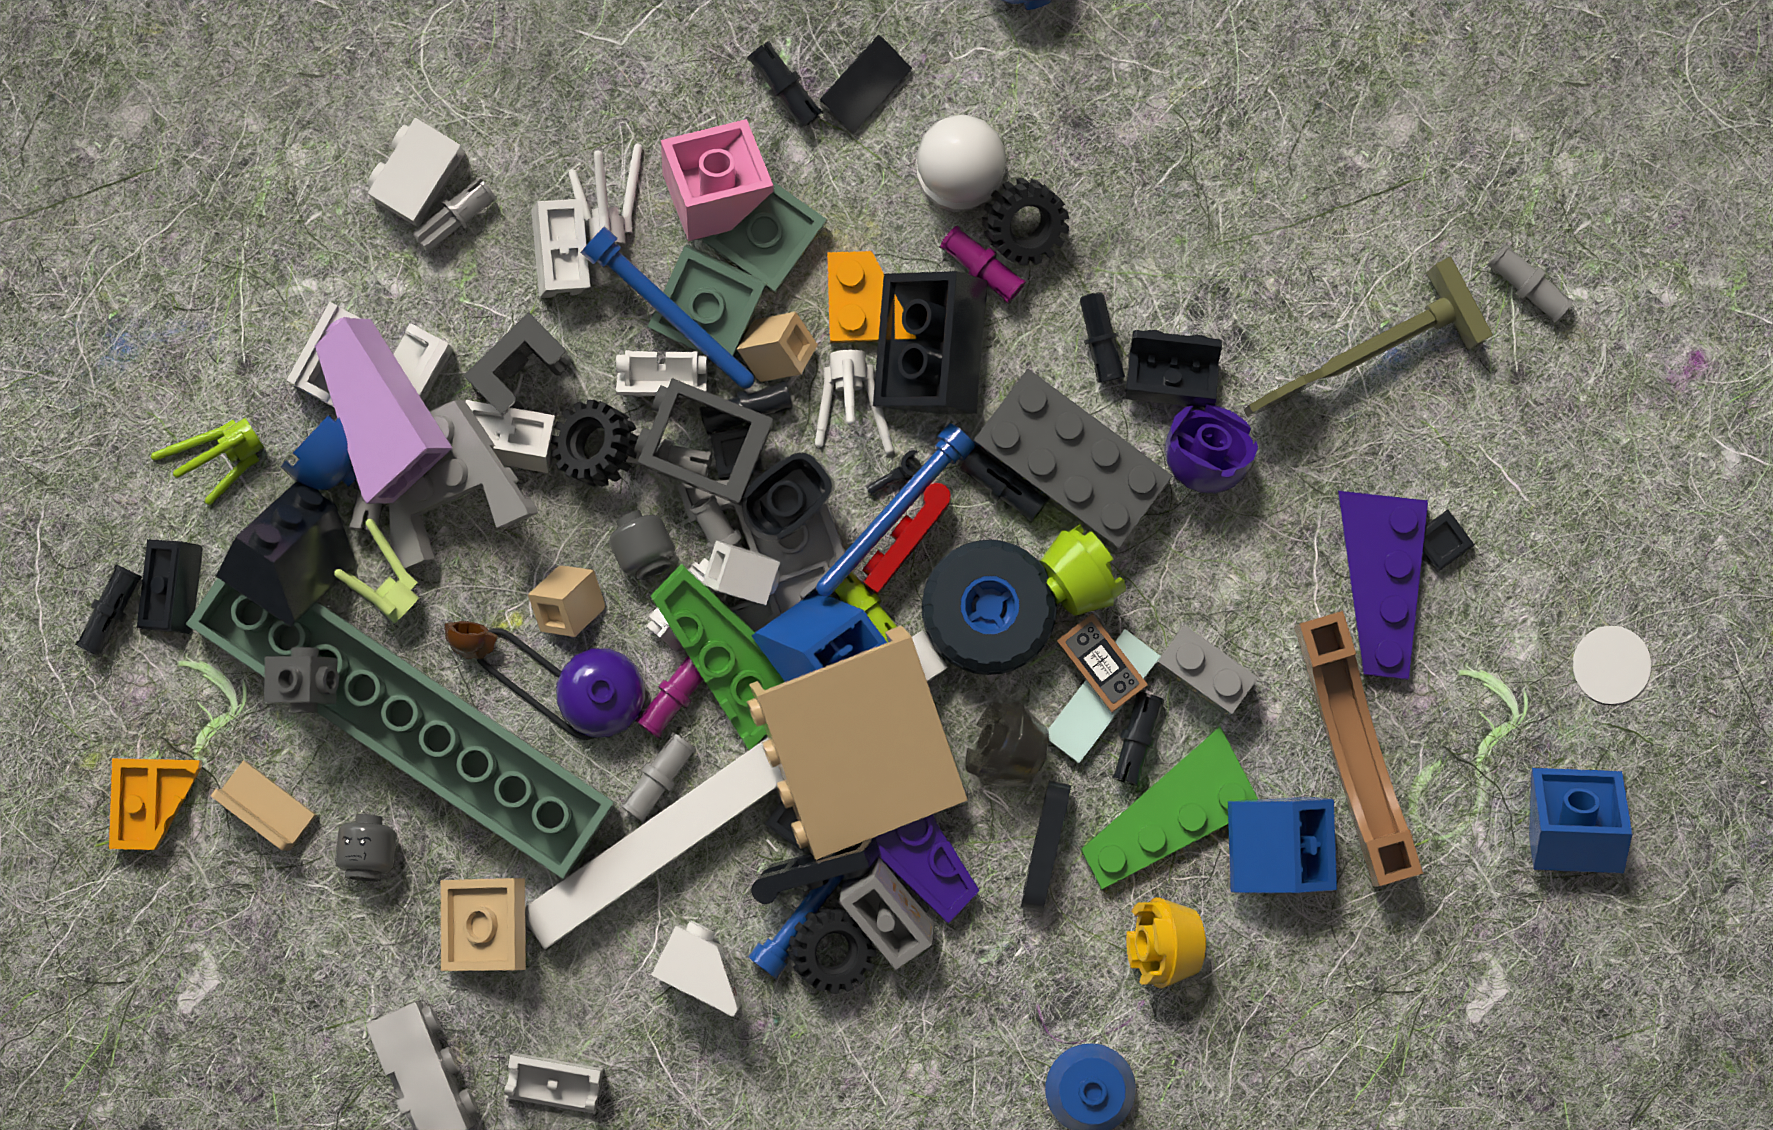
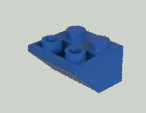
(816, 635)
(1282, 845)

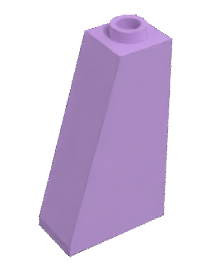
(383, 417)

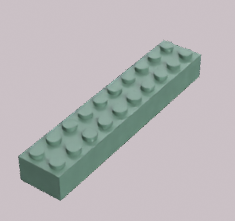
(423, 729)

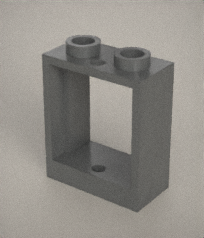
(748, 457)

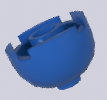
(323, 458)

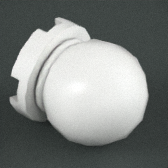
(960, 163)

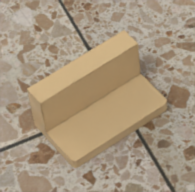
(265, 806)

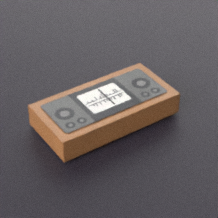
(1102, 663)

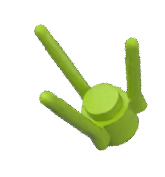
(235, 440)

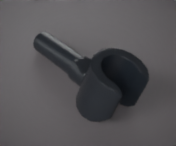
(895, 475)

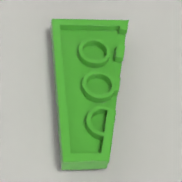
(718, 647)
(1172, 812)

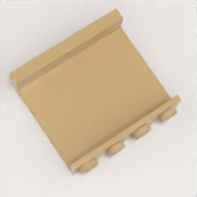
(858, 747)

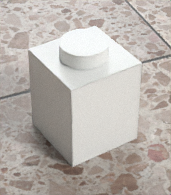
(742, 573)

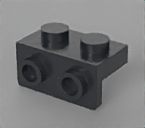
(1173, 368)

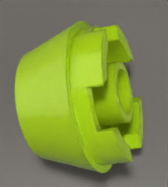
(1081, 572)

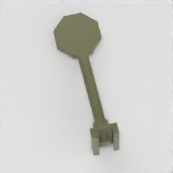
(1453, 306)

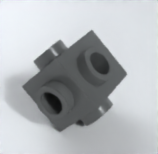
(301, 680)

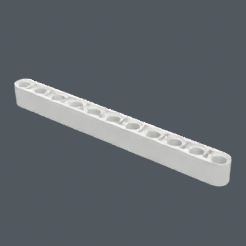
(669, 834)

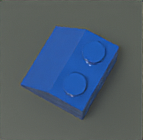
(1579, 820)

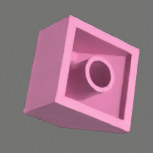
(714, 177)

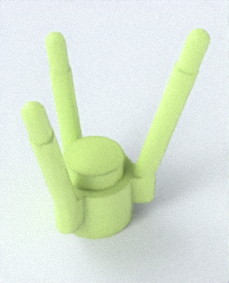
(390, 597)

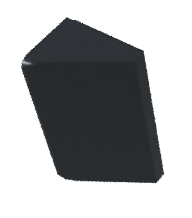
(865, 84)
(169, 586)

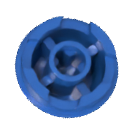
(1090, 1088)

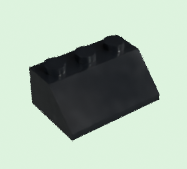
(944, 361)
(289, 554)

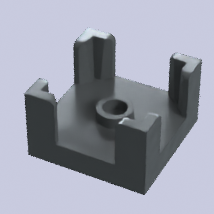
(510, 356)

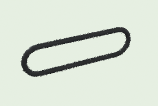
(499, 631)

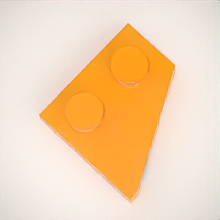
(856, 298)
(147, 799)

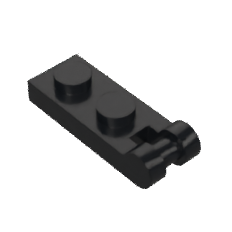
(814, 873)

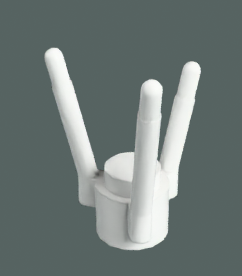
(606, 215)
(848, 371)

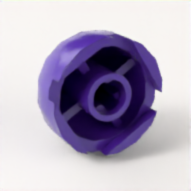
(1209, 449)
(600, 692)

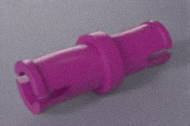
(982, 264)
(671, 698)

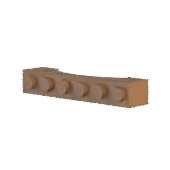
(1356, 750)

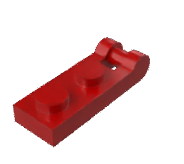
(907, 536)

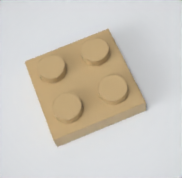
(483, 924)

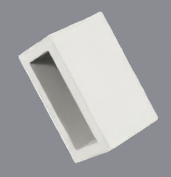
(415, 171)

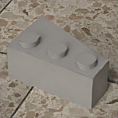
(422, 1069)

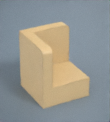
(777, 347)
(567, 600)

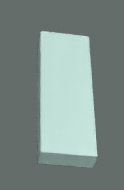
(1086, 714)

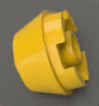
(1166, 942)

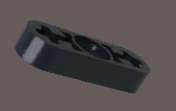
(1045, 846)

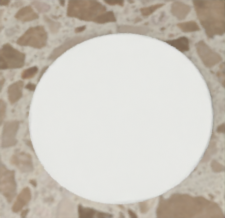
(1612, 664)

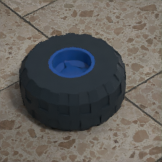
(988, 607)

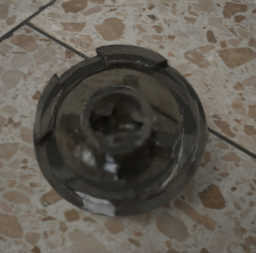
(1009, 746)

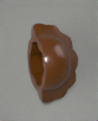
(470, 639)

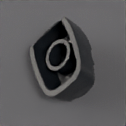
(786, 496)

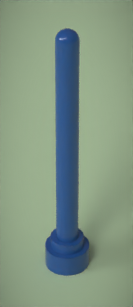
(606, 252)
(952, 446)
(773, 953)

